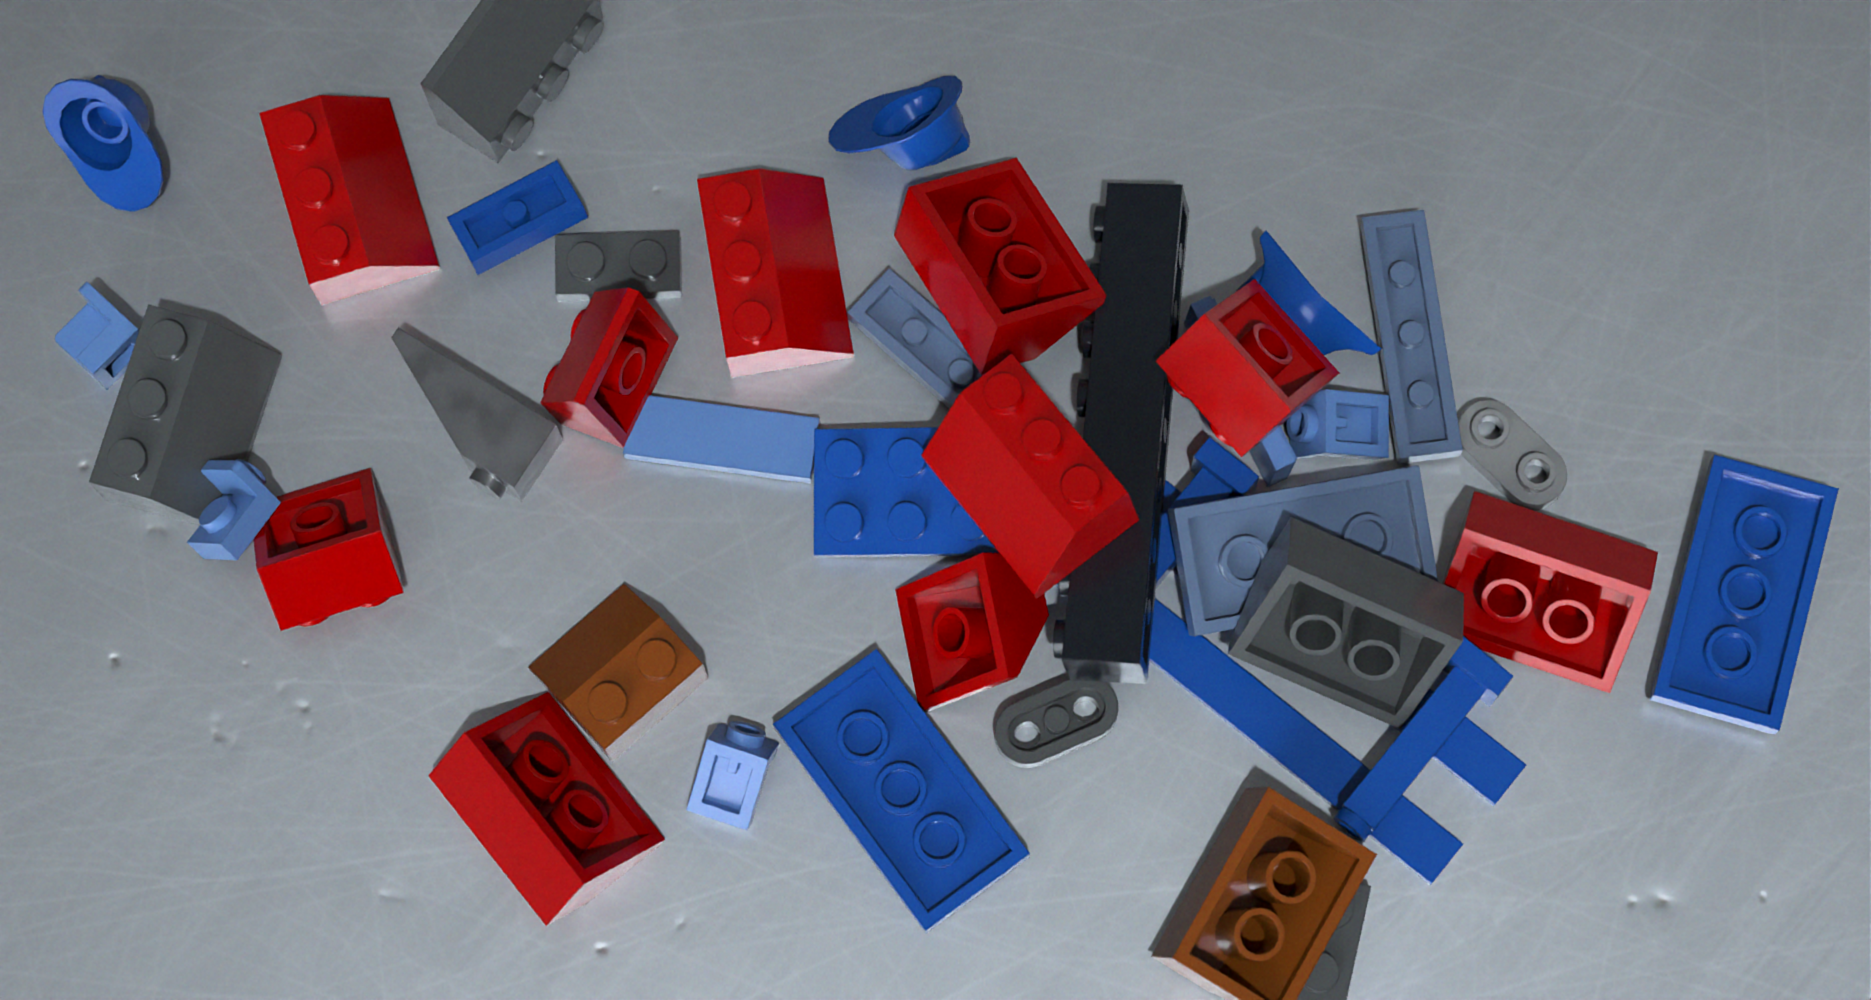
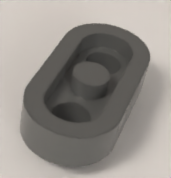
(1055, 721)

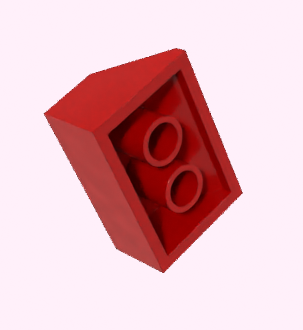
(349, 194)
(996, 262)
(774, 270)
(1027, 477)
(1548, 590)
(545, 806)

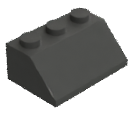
(506, 66)
(183, 401)
(1348, 623)

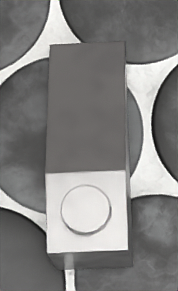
(492, 431)

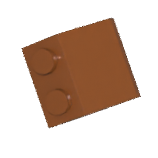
(619, 671)

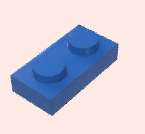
(517, 217)

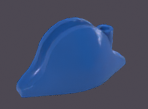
(1305, 306)

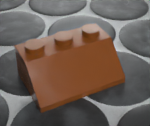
(1264, 901)

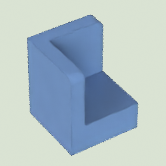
(99, 338)

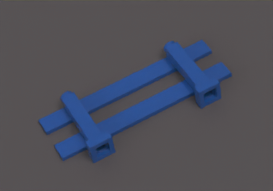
(1365, 799)

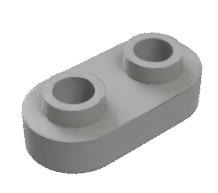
(1505, 458)

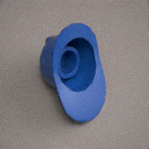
(908, 125)
(105, 136)

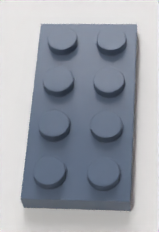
(1228, 538)

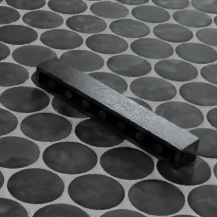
(1127, 426)

